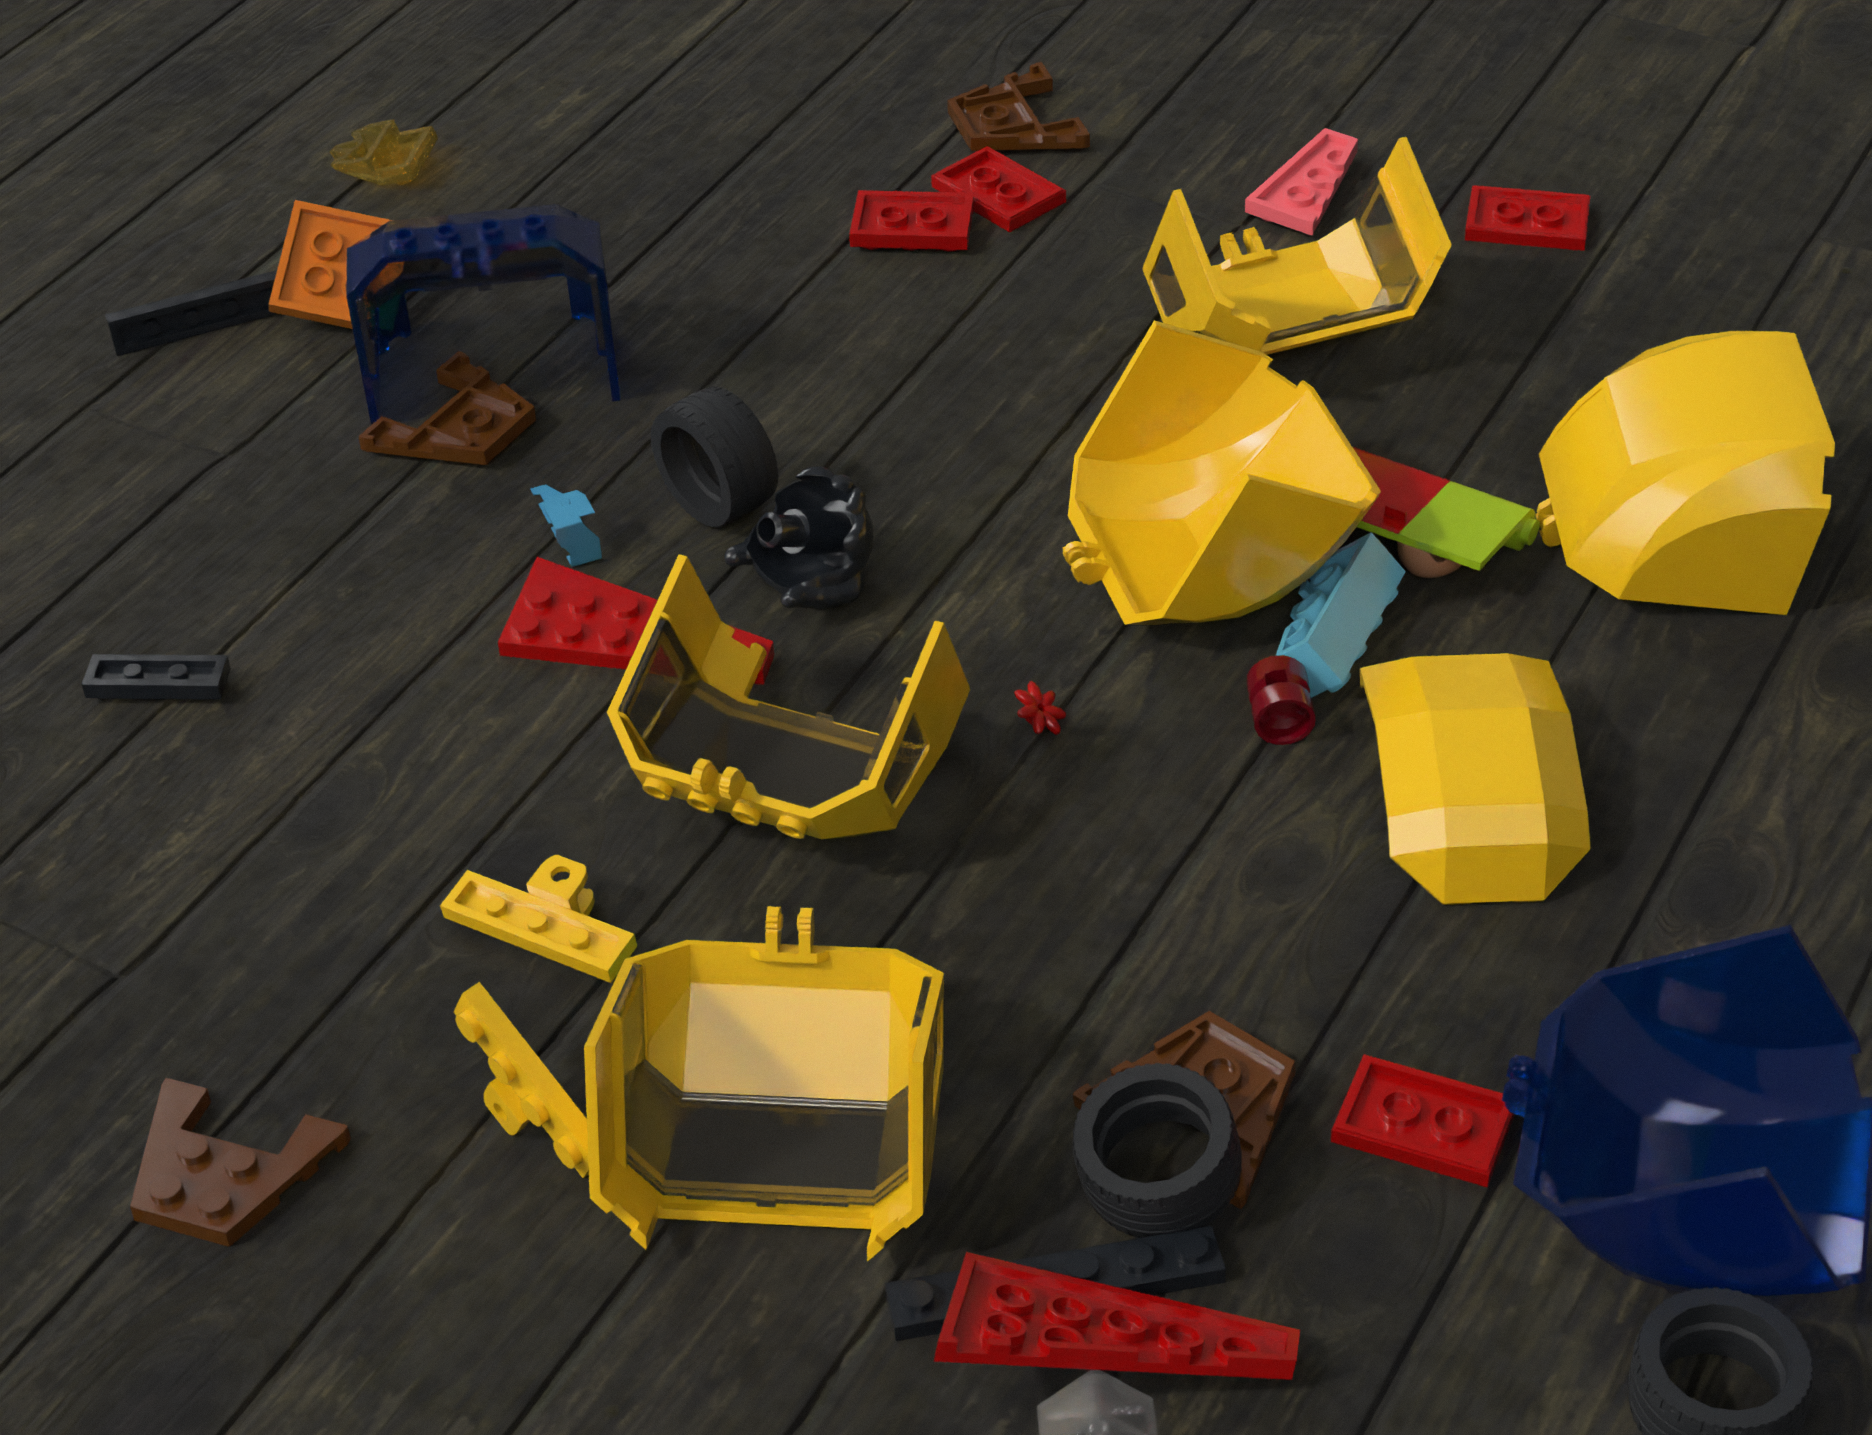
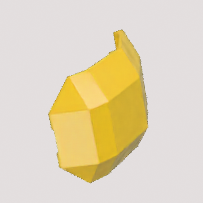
(1478, 775)

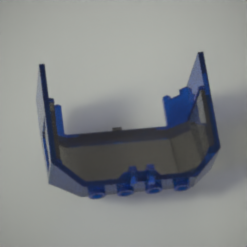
(470, 253)

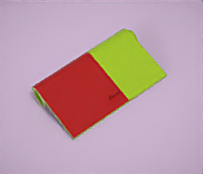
(1443, 514)

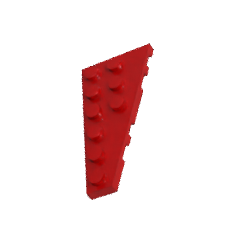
(586, 621)
(1061, 1321)

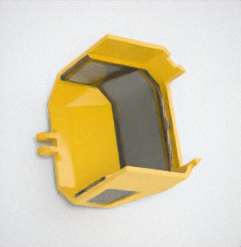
(1309, 293)
(704, 741)
(766, 1085)

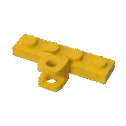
(546, 920)
(523, 1084)

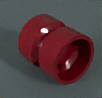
(1280, 700)

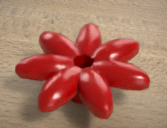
(1039, 709)

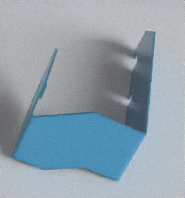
(571, 533)

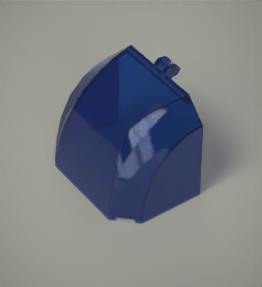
(1703, 1121)

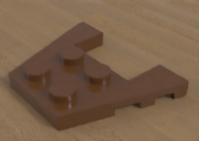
(1006, 122)
(466, 429)
(1243, 1069)
(212, 1184)

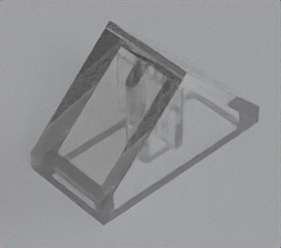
(1097, 1407)

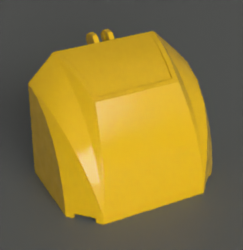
(1693, 474)
(1209, 484)

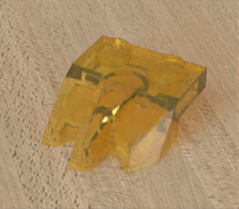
(384, 153)

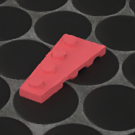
(1305, 183)

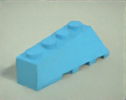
(1341, 612)

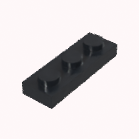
(156, 676)

